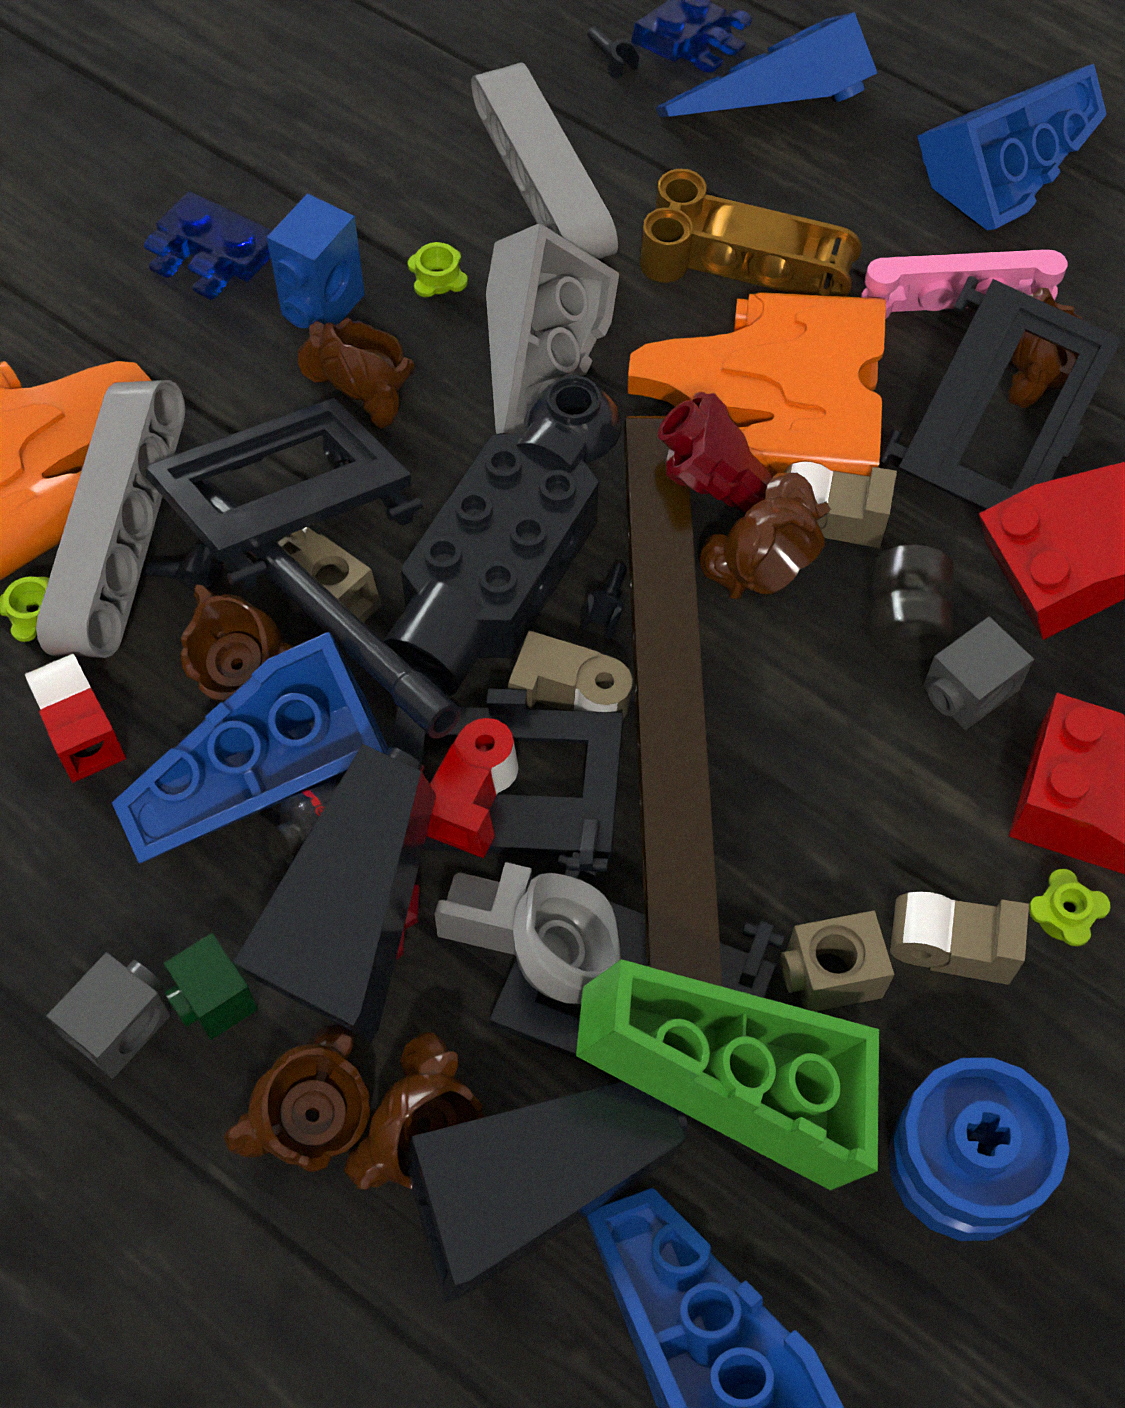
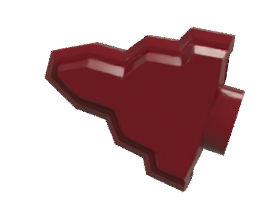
(712, 453)

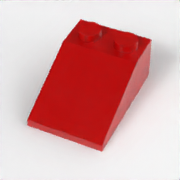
(1062, 546)
(1076, 785)

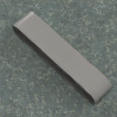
(542, 159)
(110, 521)

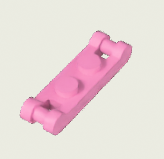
(937, 280)

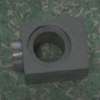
(977, 673)
(111, 1013)

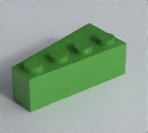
(743, 1065)

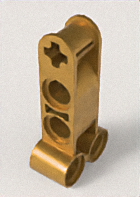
(742, 241)

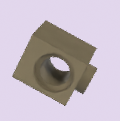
(854, 940)

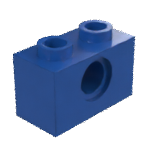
(316, 263)

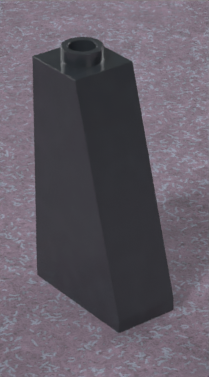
(346, 896)
(528, 1174)

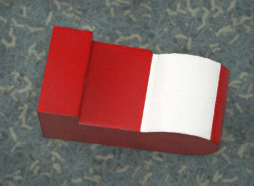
(74, 717)
(467, 783)

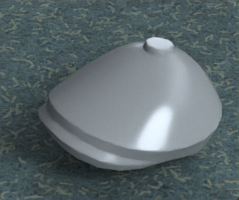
(564, 936)

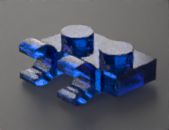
(687, 27)
(217, 237)

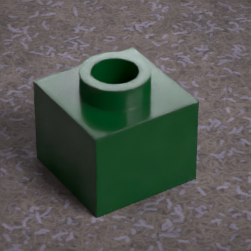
(208, 988)

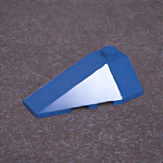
(808, 65)
(1006, 151)
(270, 739)
(694, 1323)

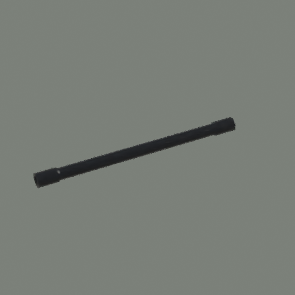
(408, 687)

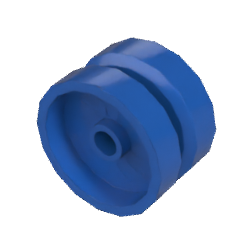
(986, 1109)

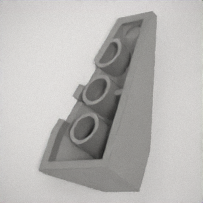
(543, 317)

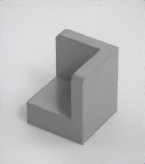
(483, 909)

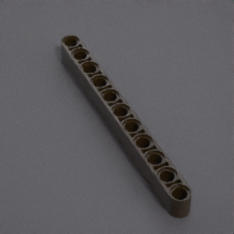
(669, 715)

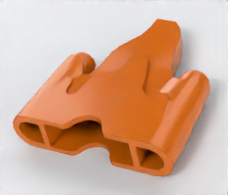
(790, 374)
(43, 453)

